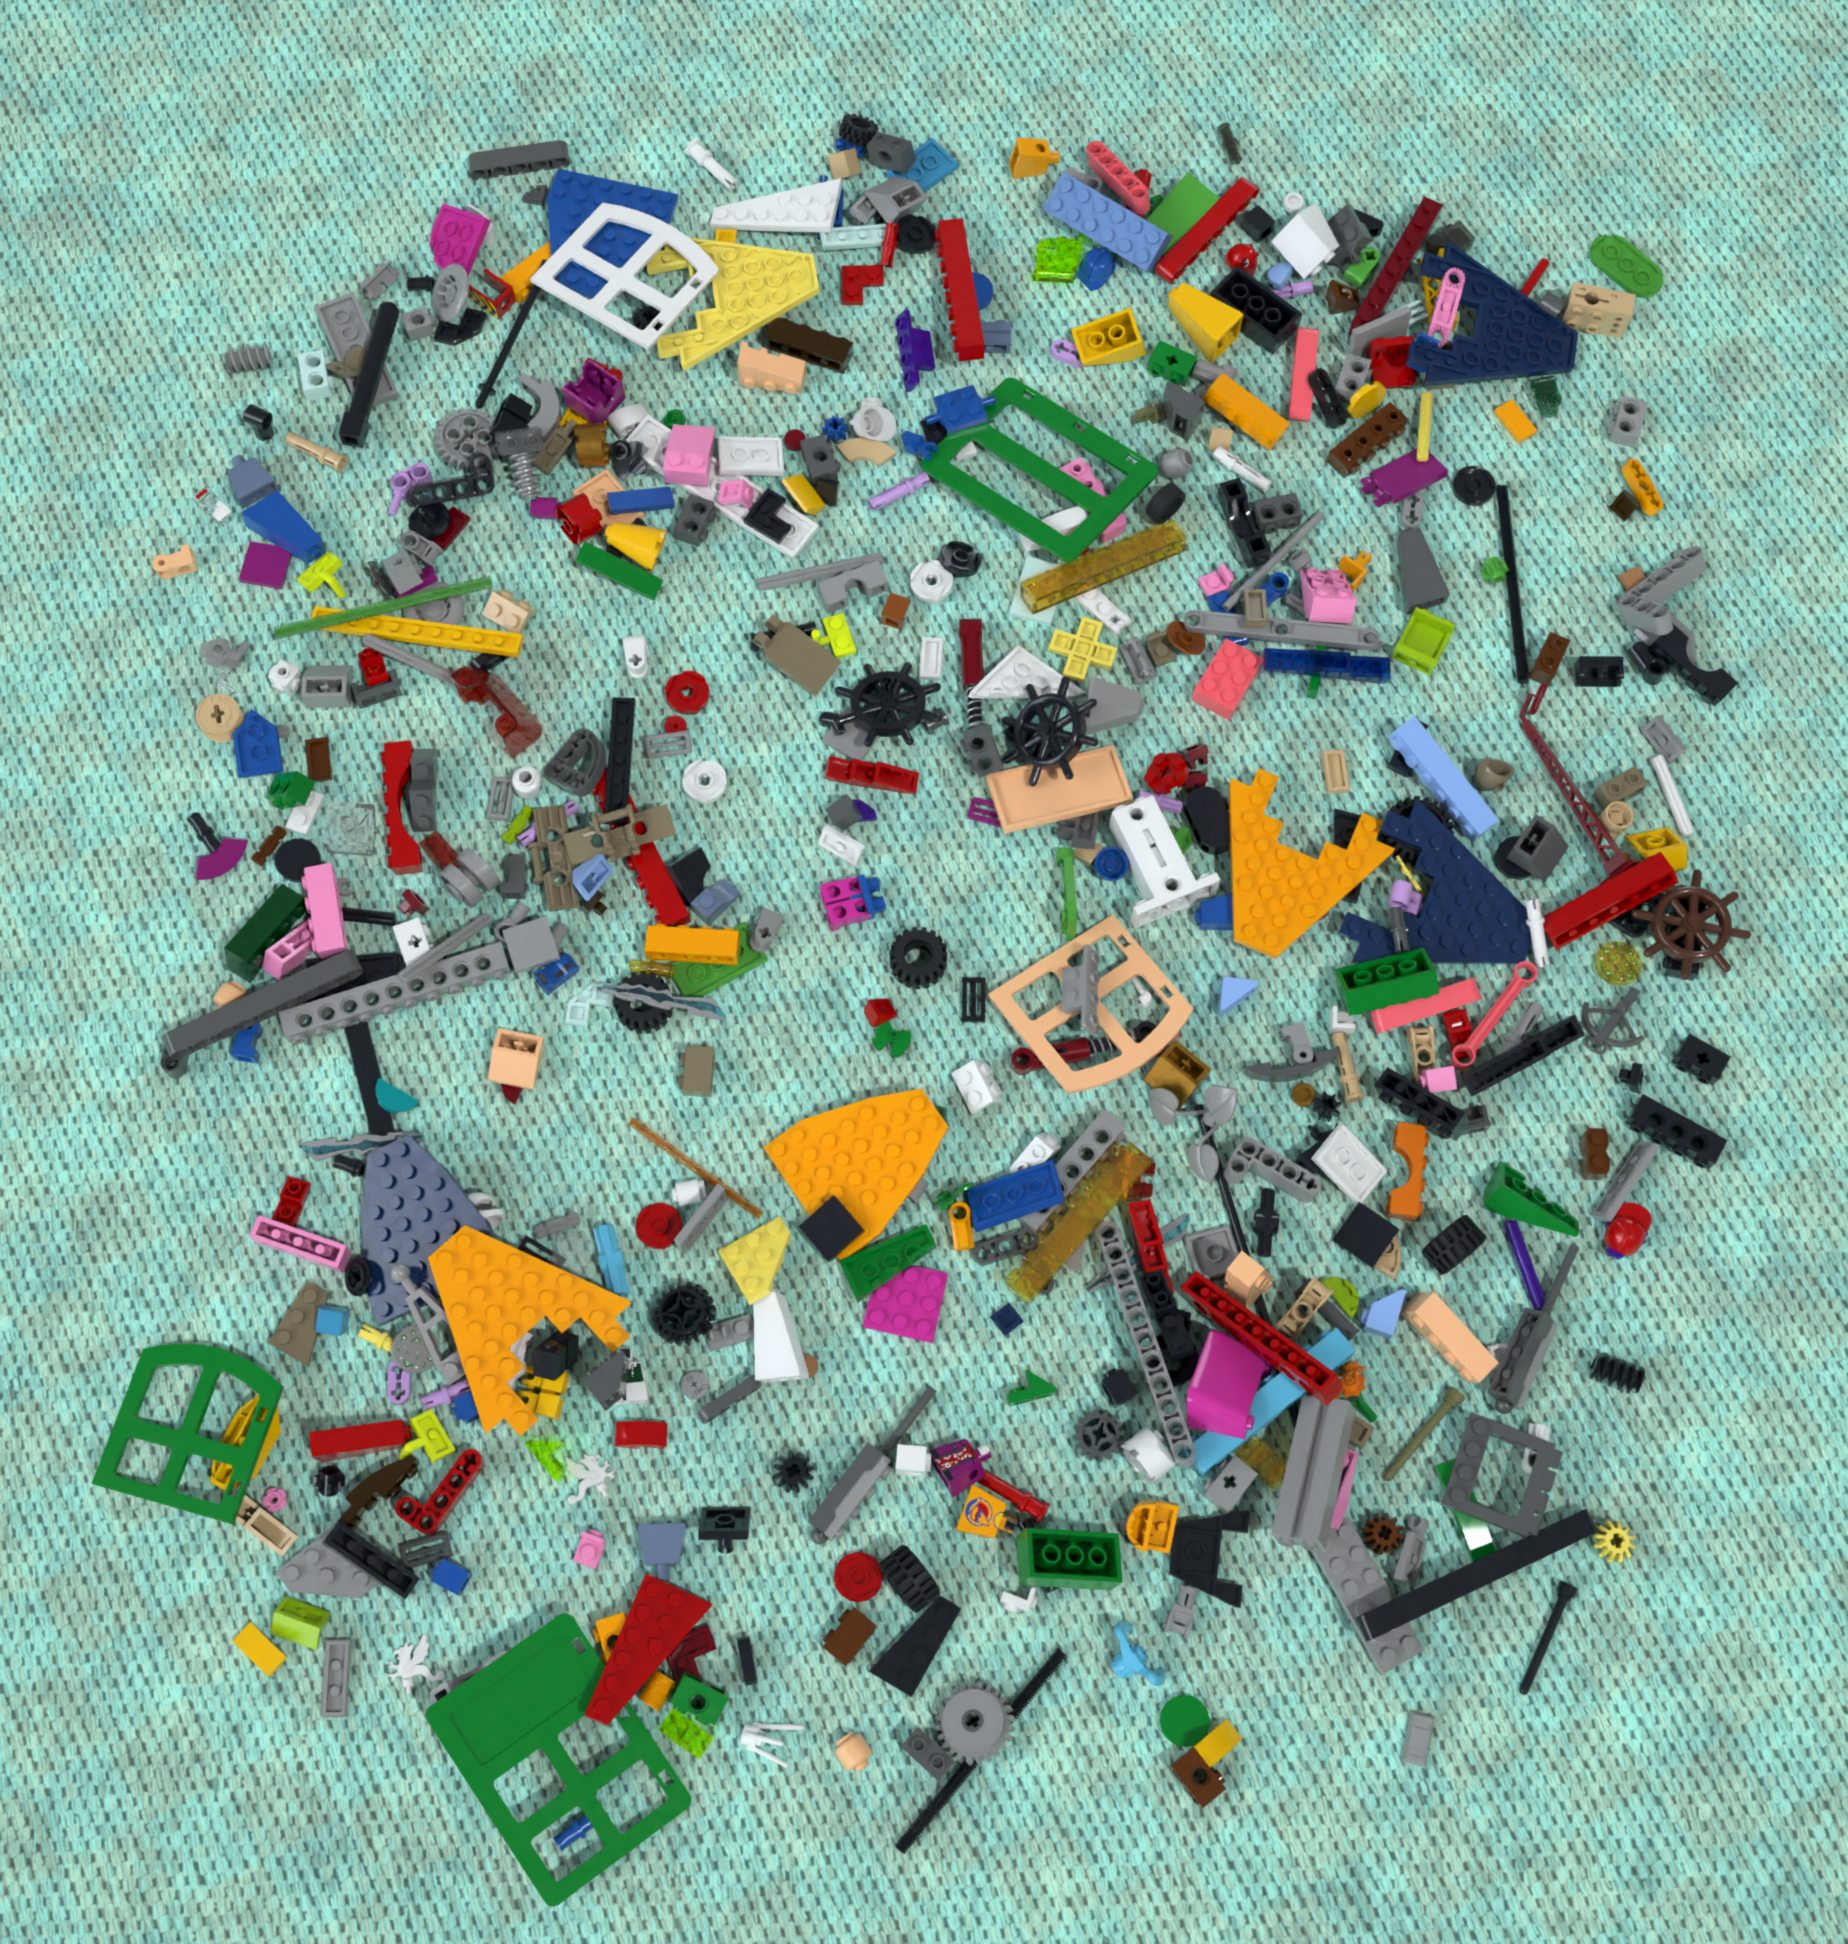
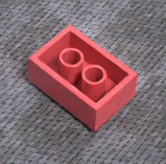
(1227, 679)

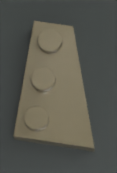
(297, 1331)

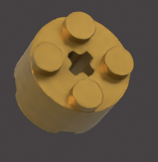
(592, 445)

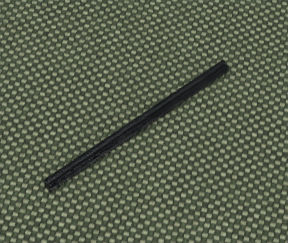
(1512, 584)
(964, 1770)

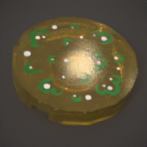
(1618, 963)

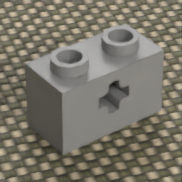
(403, 571)
(1242, 1477)

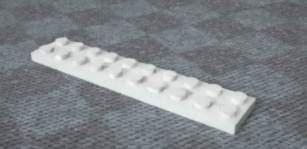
(656, 438)

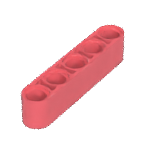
(1118, 177)
(1303, 364)
(1448, 998)

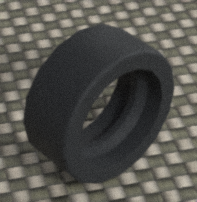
(1165, 503)

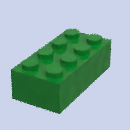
(1386, 981)
(1069, 1559)

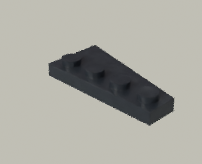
(1344, 827)
(374, 968)
(914, 1651)

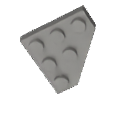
(324, 1573)

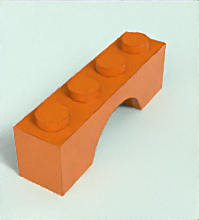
(1409, 1142)

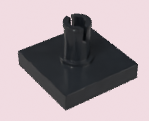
(724, 1525)

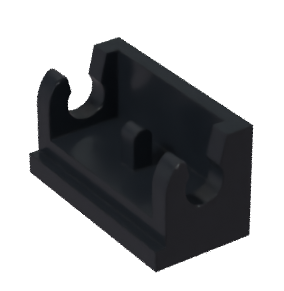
(1599, 671)

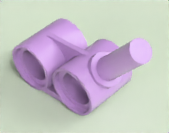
(408, 478)
(1404, 897)

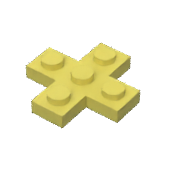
(1082, 649)

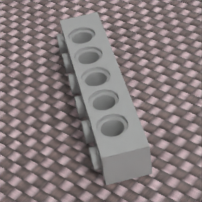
(1104, 1125)

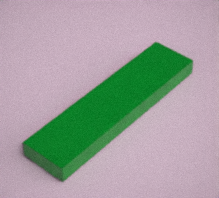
(619, 571)

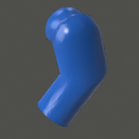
(842, 145)

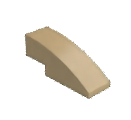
(265, 1526)

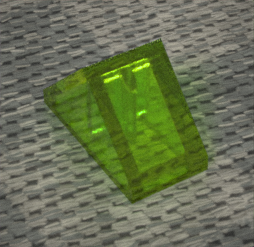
(685, 1733)

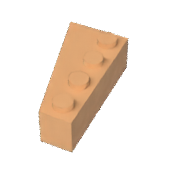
(1449, 1336)

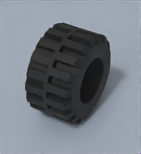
(918, 940)
(642, 1020)
(1454, 1244)
(909, 1578)

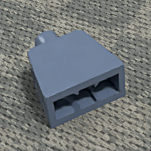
(250, 480)
(662, 1546)

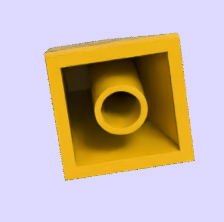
(1205, 319)

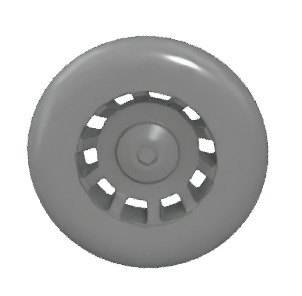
(450, 292)
(437, 610)

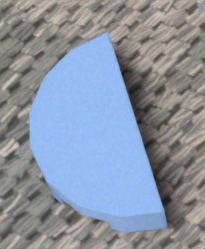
(1280, 274)

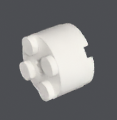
(1148, 1454)

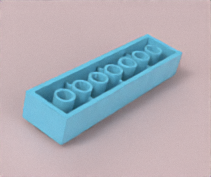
(1270, 1401)

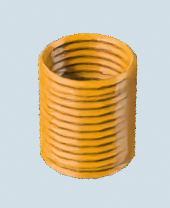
(657, 1690)

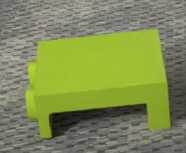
(1423, 641)

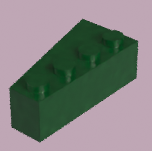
(264, 929)

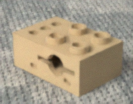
(1598, 309)

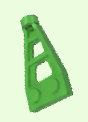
(1065, 857)

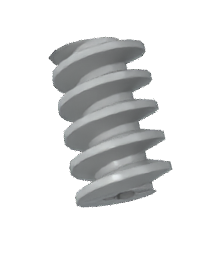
(254, 357)
(525, 475)

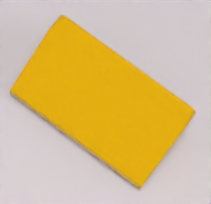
(804, 494)

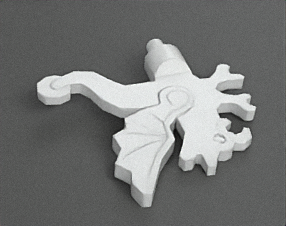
(595, 1476)
(409, 1667)

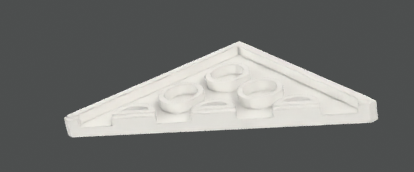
(1017, 671)

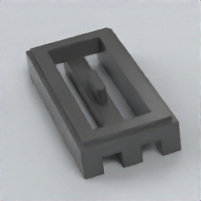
(449, 1553)

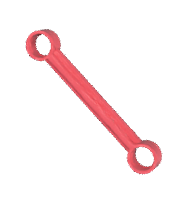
(1493, 1016)

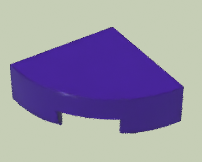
(866, 811)

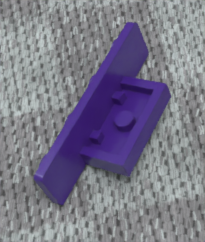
(915, 350)

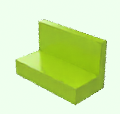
(299, 1622)

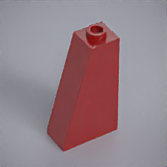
(358, 1440)

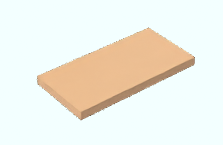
(1096, 787)

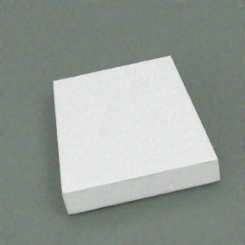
(750, 456)
(1349, 1164)

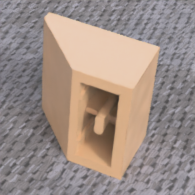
(516, 1058)

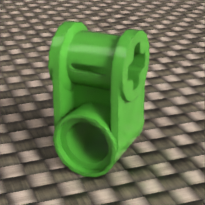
(1360, 273)

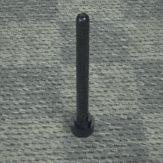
(1565, 1593)

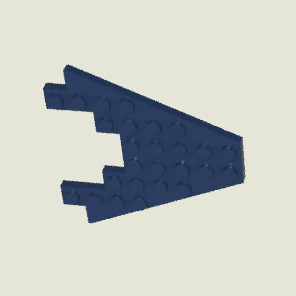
(1508, 335)
(1466, 909)

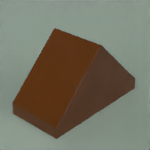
(1341, 298)

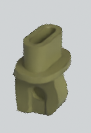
(1151, 412)

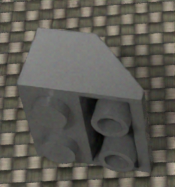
(1182, 410)
(1539, 848)
(609, 1380)

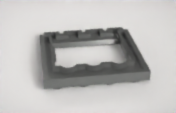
(1467, 1467)

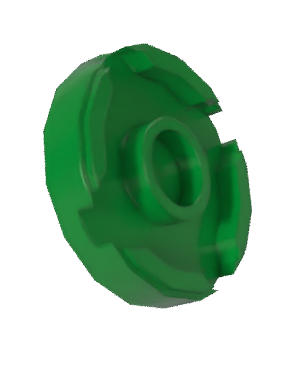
(1184, 1720)

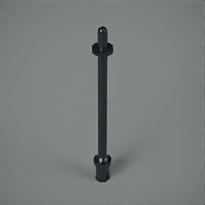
(487, 388)

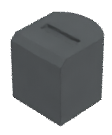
(844, 812)

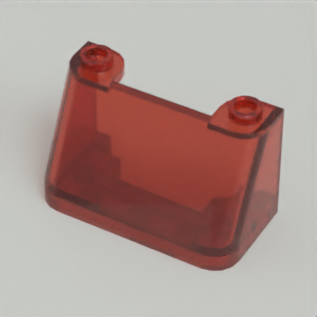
(516, 724)

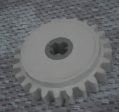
(972, 1741)

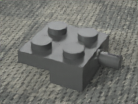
(1350, 235)

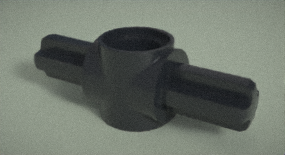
(1266, 1222)

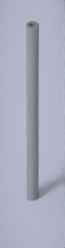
(1261, 572)

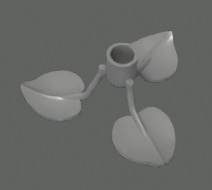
(1220, 1108)

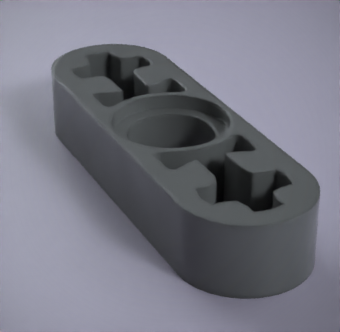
(723, 1402)

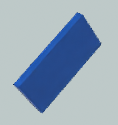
(1015, 1195)

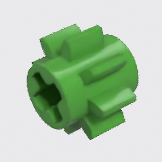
(1494, 570)

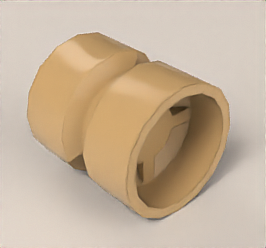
(1616, 818)

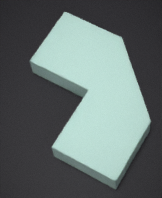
(580, 1006)

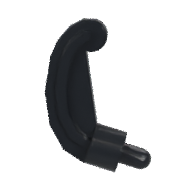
(1317, 1135)

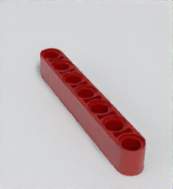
(1206, 229)

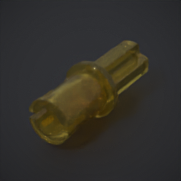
(659, 969)

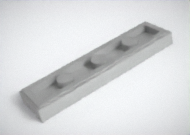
(1624, 1181)

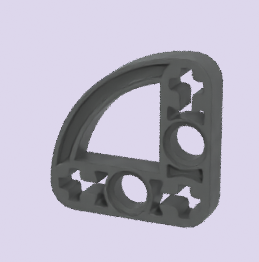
(583, 740)

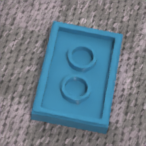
(930, 166)

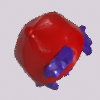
(1627, 1230)

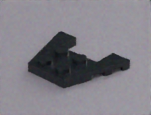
(1197, 1552)

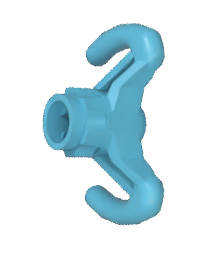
(1133, 1658)

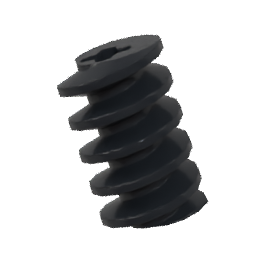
(1617, 1372)

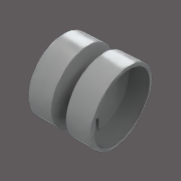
(464, 882)

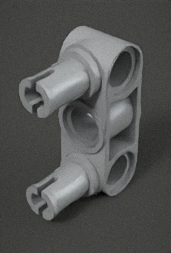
(517, 918)

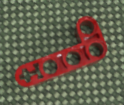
(446, 1489)

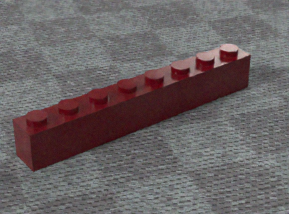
(1398, 263)

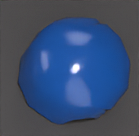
(1112, 859)

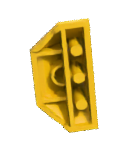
(236, 1435)

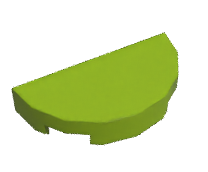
(1344, 1295)

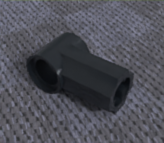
(260, 422)
(1647, 661)

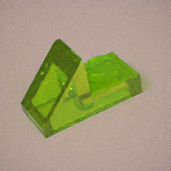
(544, 1452)

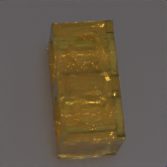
(1265, 1463)

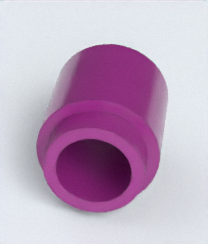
(544, 507)

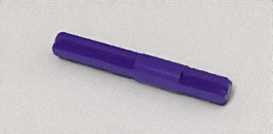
(1525, 1264)

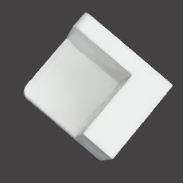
(1340, 1022)

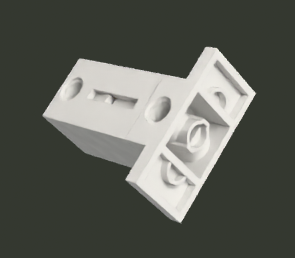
(1156, 862)

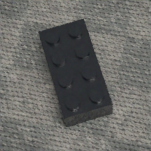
(1266, 315)

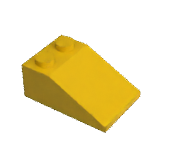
(1109, 339)

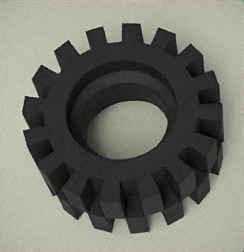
(857, 130)

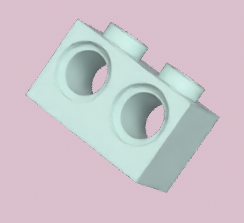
(315, 375)

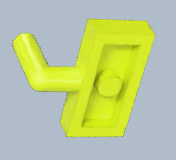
(322, 571)
(837, 636)
(430, 1436)

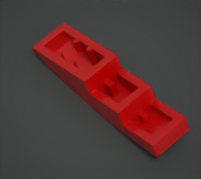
(870, 775)
(1148, 1238)

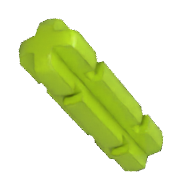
(518, 825)

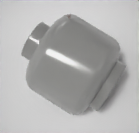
(1176, 463)

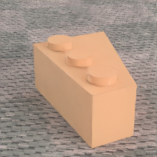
(770, 371)
(1246, 1280)

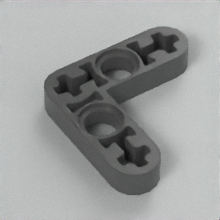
(1002, 1256)

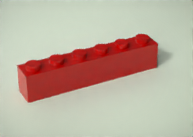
(1609, 900)

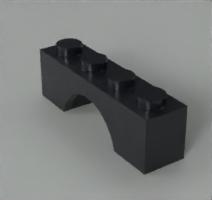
(1235, 506)
(1709, 684)

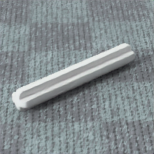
(1672, 796)

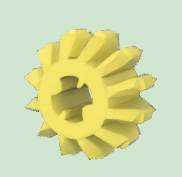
(1614, 1551)

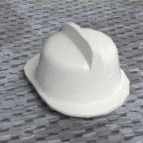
(874, 423)

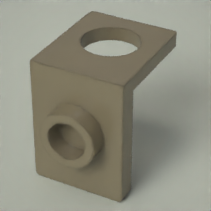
(351, 366)

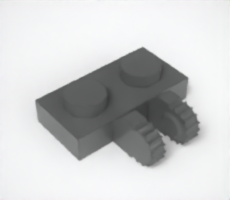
(1080, 829)

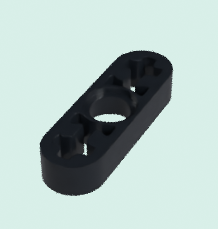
(1329, 414)

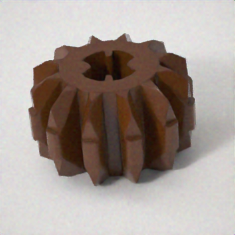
(1390, 1539)

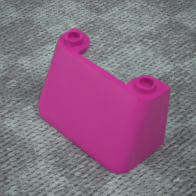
(1225, 1386)

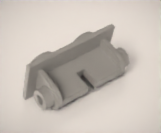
(384, 275)
(1138, 661)

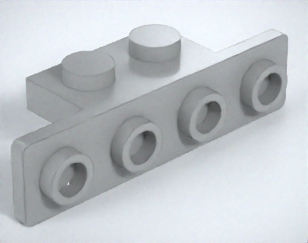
(1081, 989)

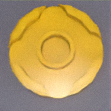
(1366, 399)

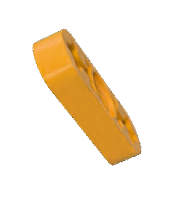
(1635, 475)

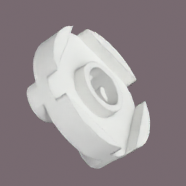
(931, 593)
(706, 793)

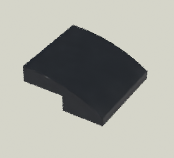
(1365, 1234)

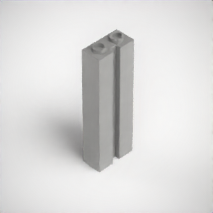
(1313, 1473)

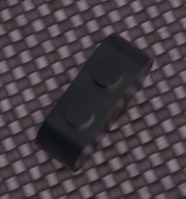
(1209, 819)

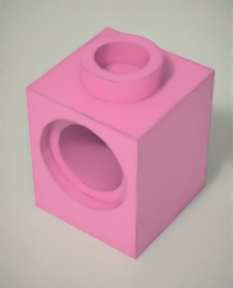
(1438, 1079)

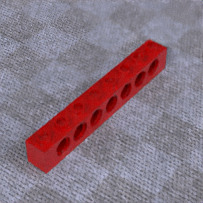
(1262, 1338)

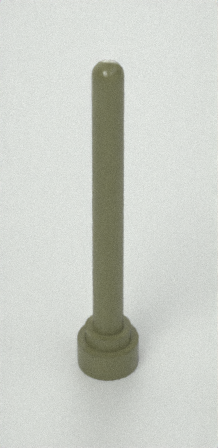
(1451, 1400)

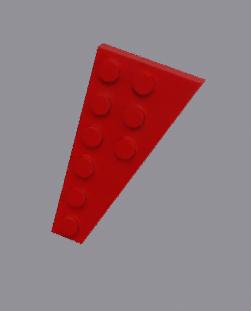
(651, 1631)

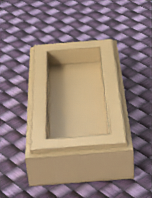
(1335, 771)

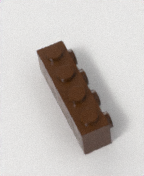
(1367, 439)

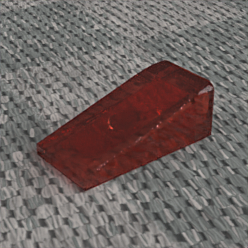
(439, 851)

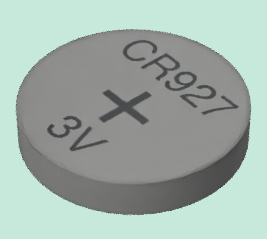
(695, 1385)

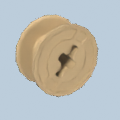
(208, 716)

